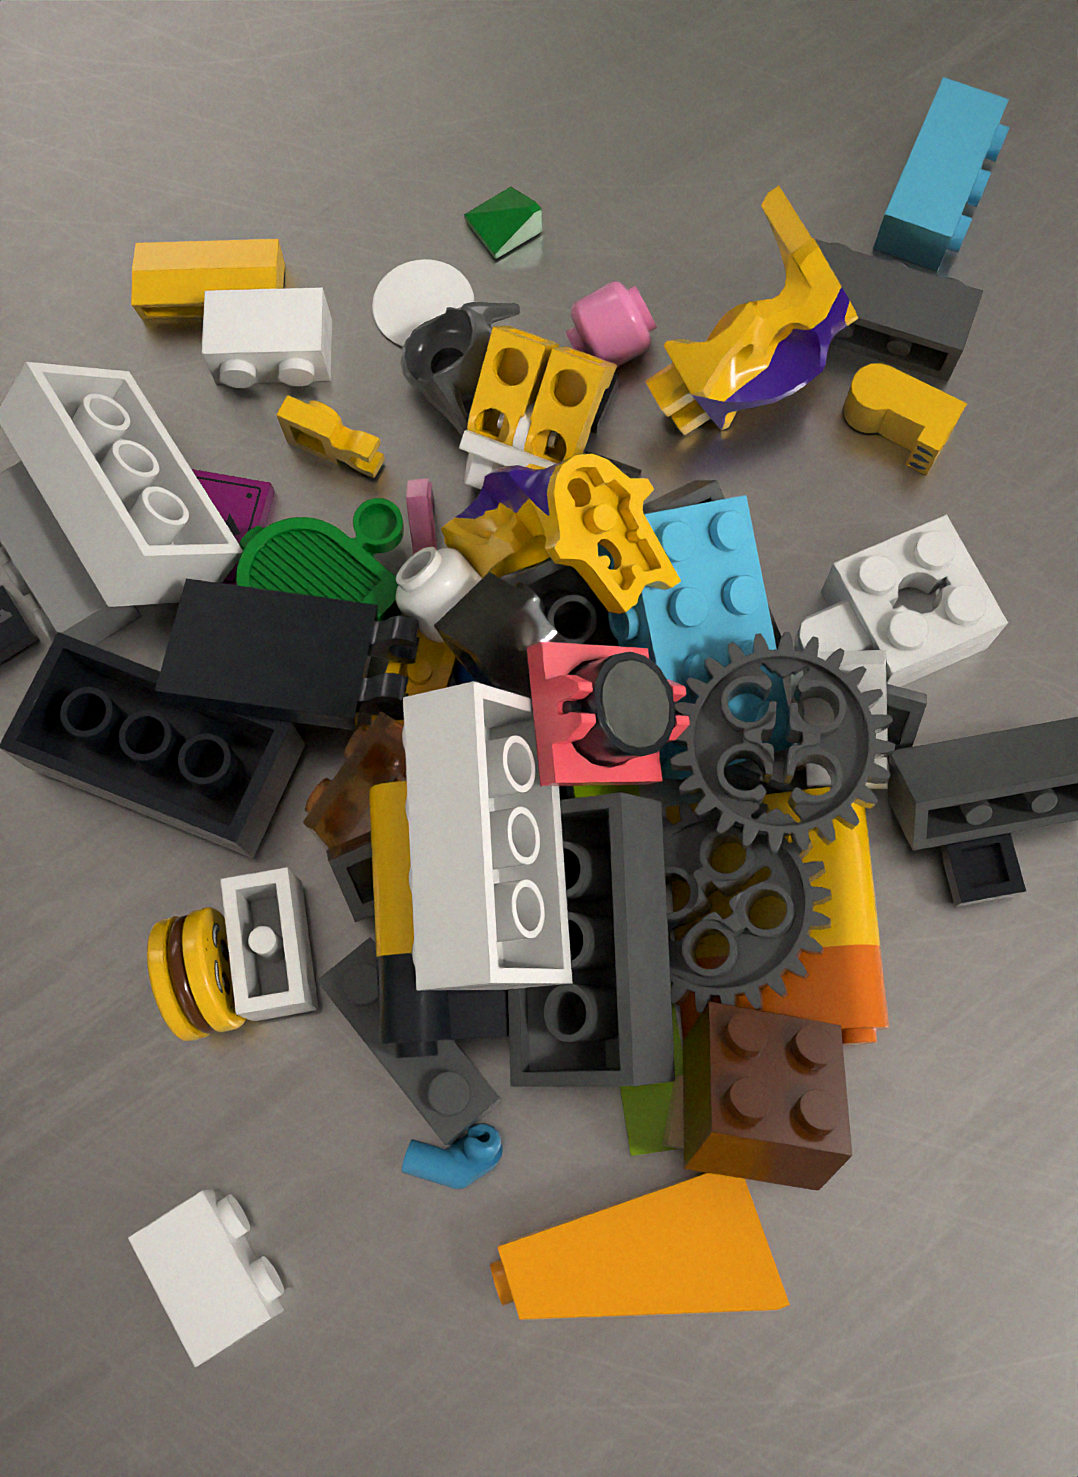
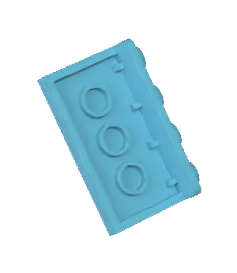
(711, 606)

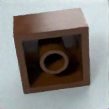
(765, 1097)

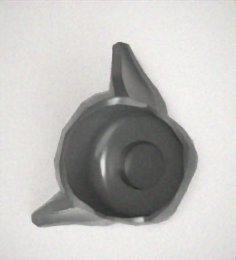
(448, 354)

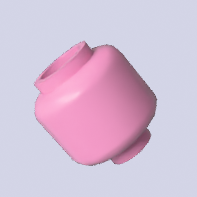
(611, 324)

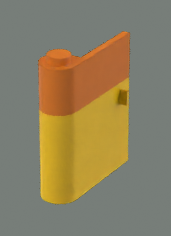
(844, 981)

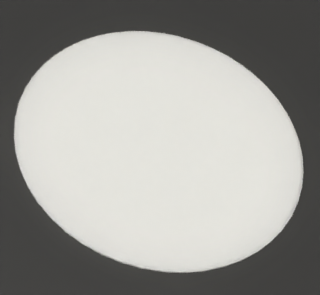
(416, 295)

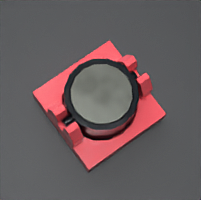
(601, 714)

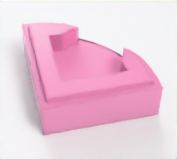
(420, 514)

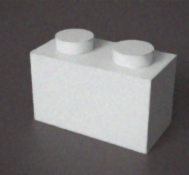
(267, 336)
(268, 945)
(208, 1273)

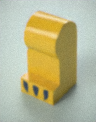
(902, 411)

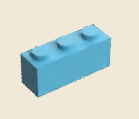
(943, 175)

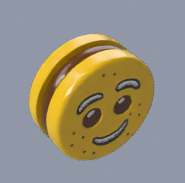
(192, 974)

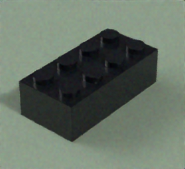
(104, 731)

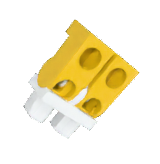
(531, 403)

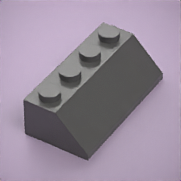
(618, 1010)

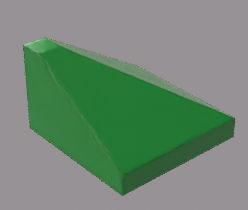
(505, 221)

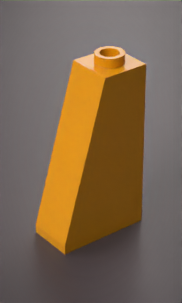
(650, 1254)

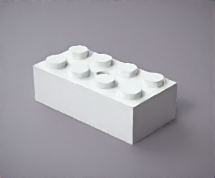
(116, 483)
(482, 844)

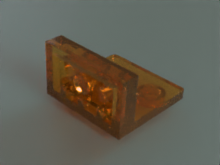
(340, 803)

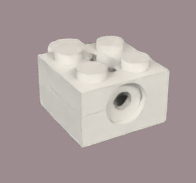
(907, 597)

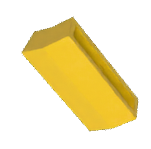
(173, 276)

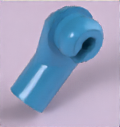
(460, 1162)

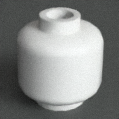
(432, 585)

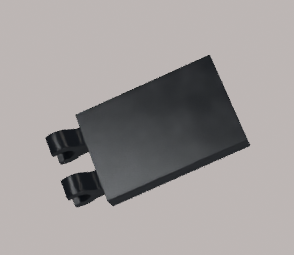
(283, 656)

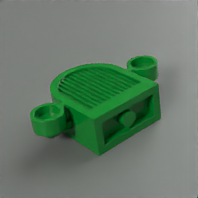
(324, 562)

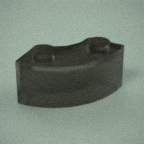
(492, 632)

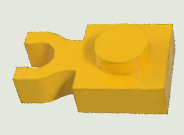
(321, 432)

